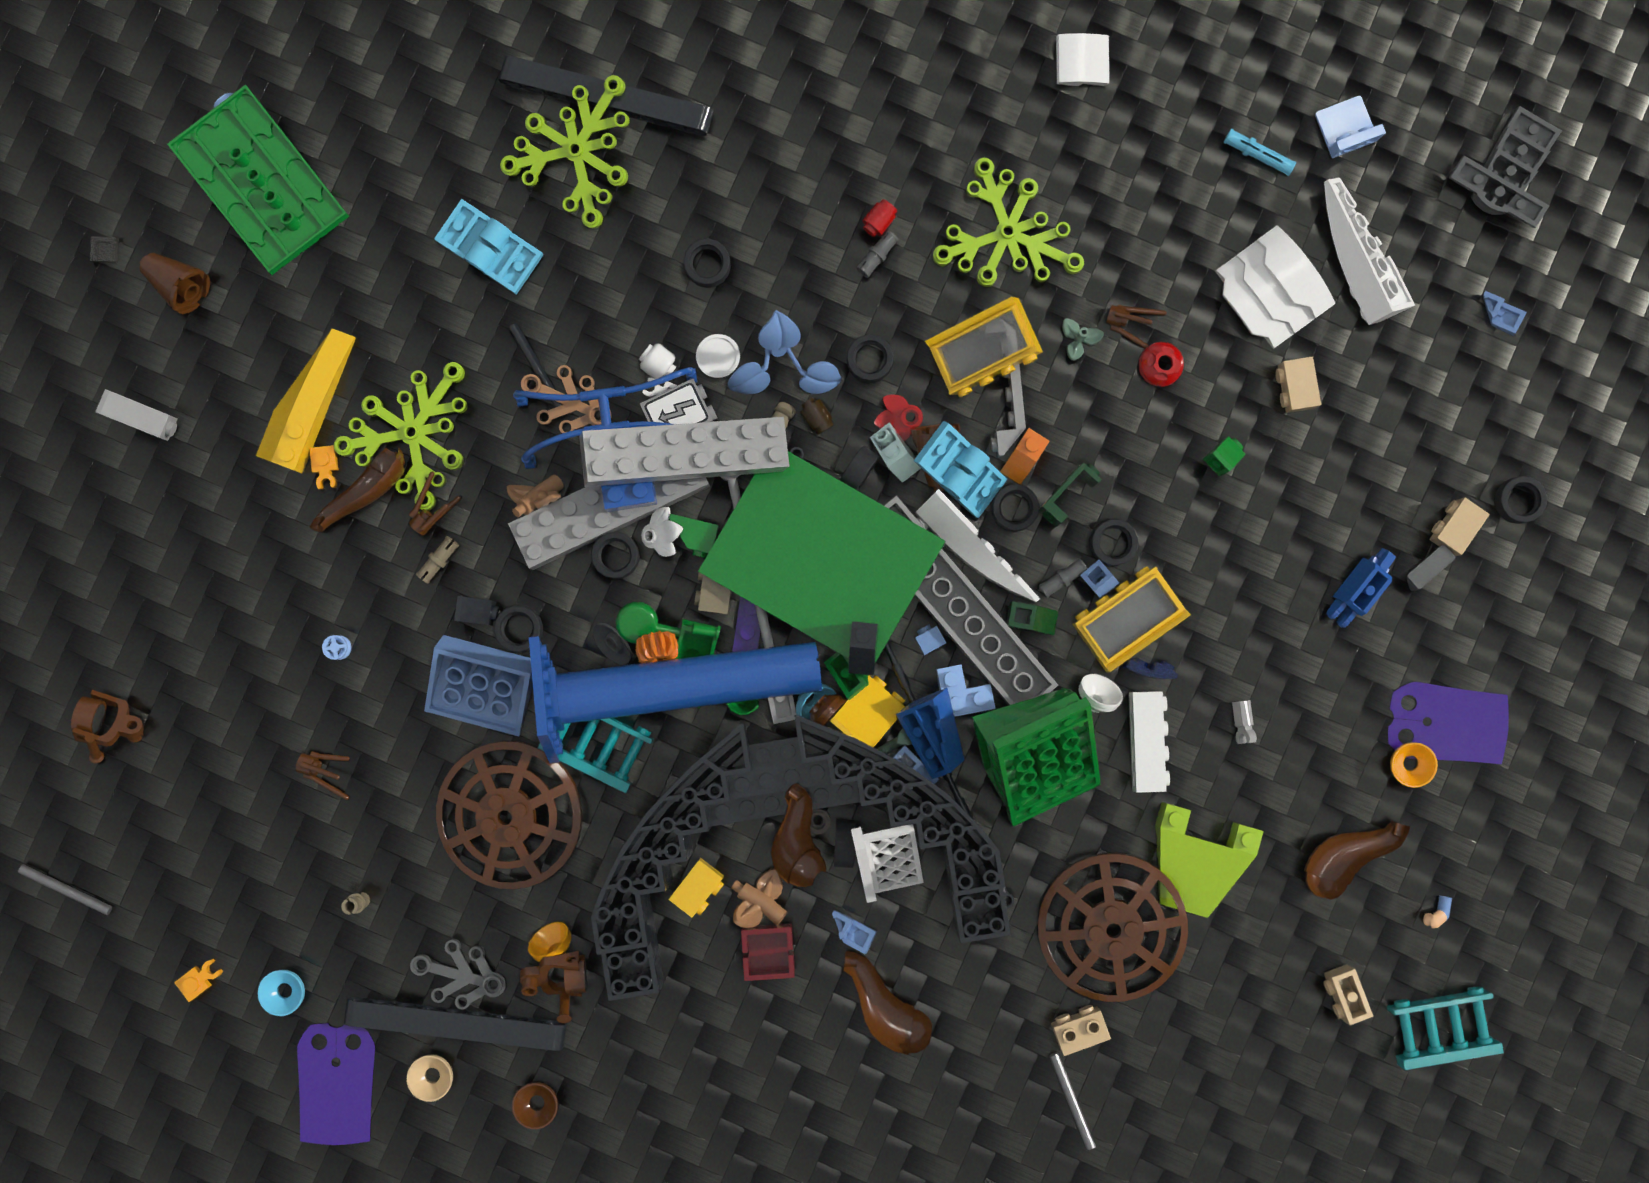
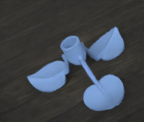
(777, 338)

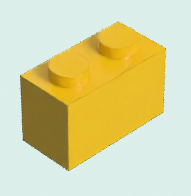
(696, 888)

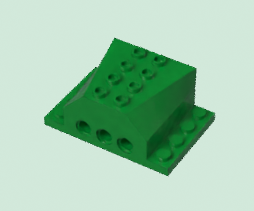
(1039, 752)

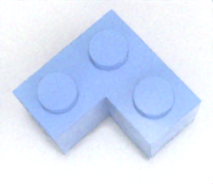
(964, 699)

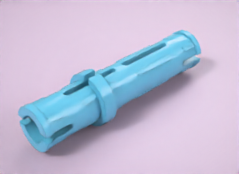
(1251, 147)

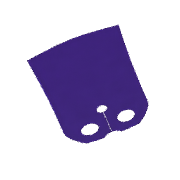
(1463, 724)
(335, 1099)

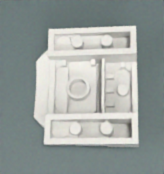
(1274, 287)

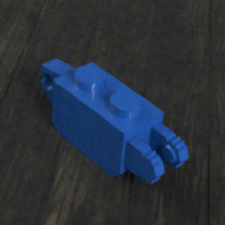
(1362, 588)

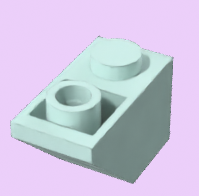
(895, 452)

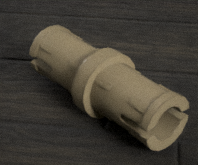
(437, 559)
(355, 903)

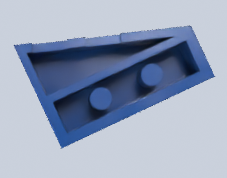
(933, 732)

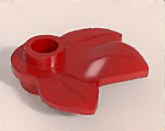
(896, 414)

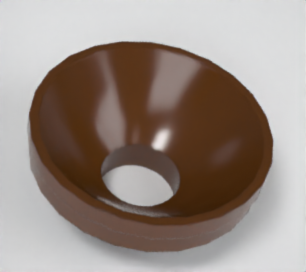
(826, 708)
(526, 1114)

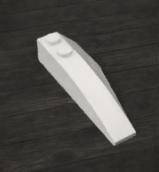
(1370, 275)
(961, 539)

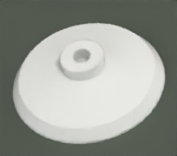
(717, 355)

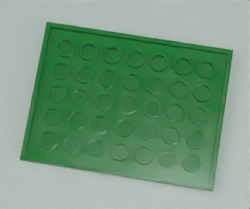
(821, 555)

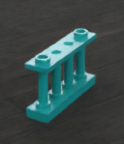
(597, 769)
(1460, 1048)

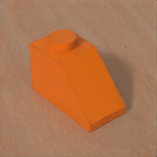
(1024, 456)

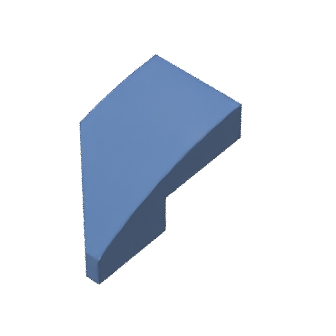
(1502, 315)
(854, 933)

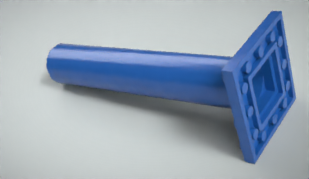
(664, 685)

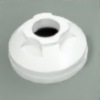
(1103, 690)

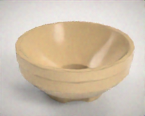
(421, 1086)

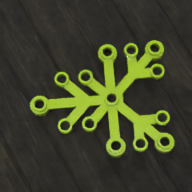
(591, 124)
(1034, 244)
(428, 408)

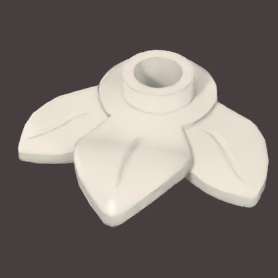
(663, 532)

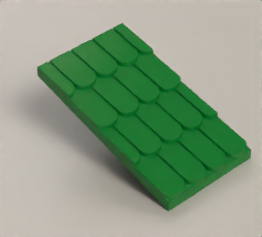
(258, 180)

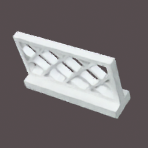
(870, 864)

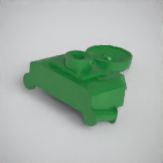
(693, 637)

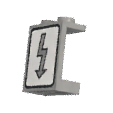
(679, 405)

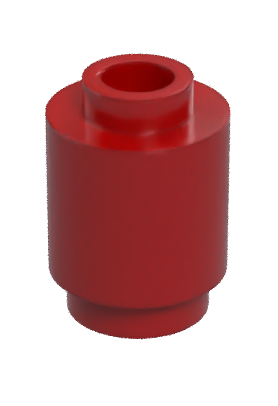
(879, 218)

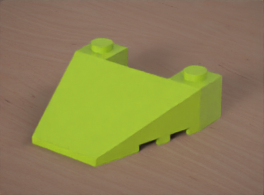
(1197, 867)

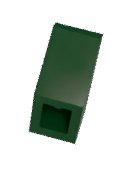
(1031, 618)

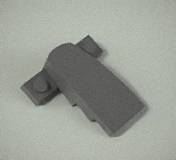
(1510, 168)

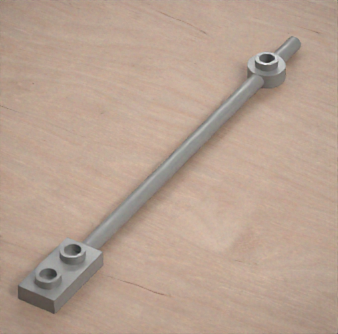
(783, 707)

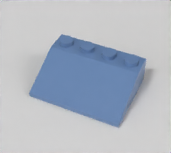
(479, 685)

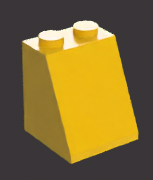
(869, 712)

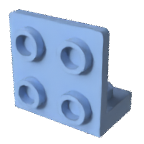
(1347, 126)

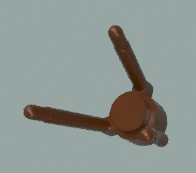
(1120, 314)
(424, 520)
(310, 766)

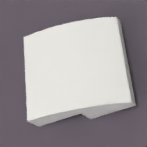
(1082, 59)

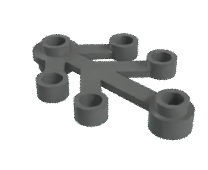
(462, 975)

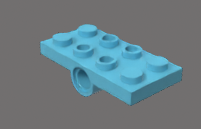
(489, 246)
(960, 469)

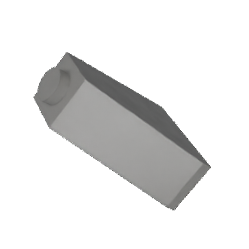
(137, 415)

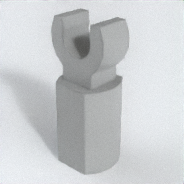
(1244, 721)

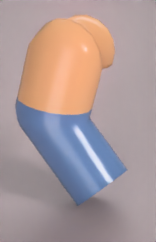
(1441, 915)

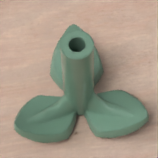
(1087, 335)
(901, 739)

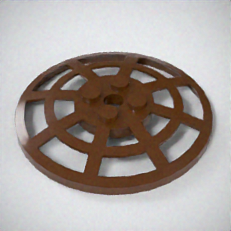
(521, 809)
(1109, 912)

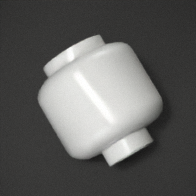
(657, 361)

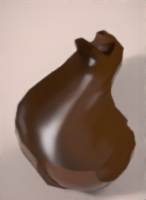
(371, 485)
(792, 848)
(1343, 855)
(888, 1018)

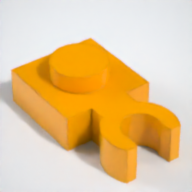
(324, 461)
(196, 980)

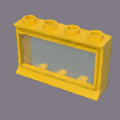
(985, 347)
(1130, 618)

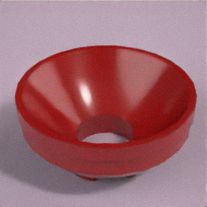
(1149, 364)

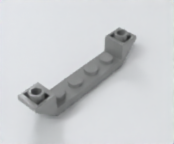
(1004, 439)

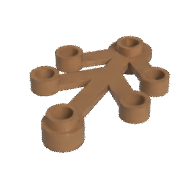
(569, 406)

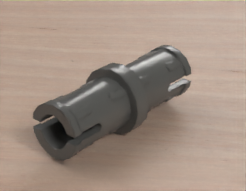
(877, 254)
(1063, 578)

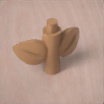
(530, 497)
(759, 900)

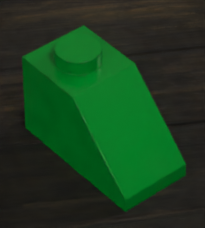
(1225, 456)
(697, 535)
(849, 683)

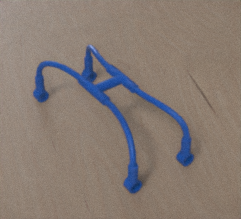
(602, 395)

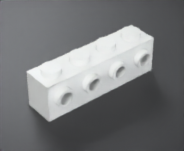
(1148, 741)

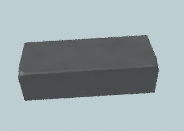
(1430, 568)

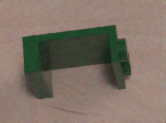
(1050, 510)

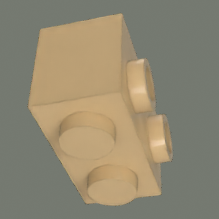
(1298, 385)
(1459, 525)
(1348, 995)
(1080, 1030)

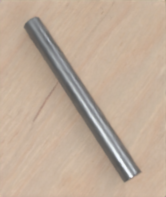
(65, 889)
(1072, 1101)

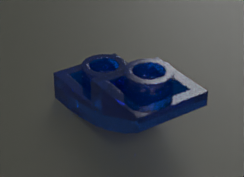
(1157, 670)

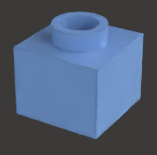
(1099, 579)
(929, 639)

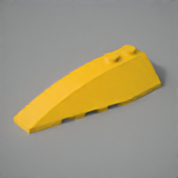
(305, 404)

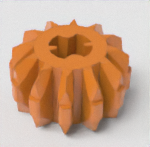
(656, 647)

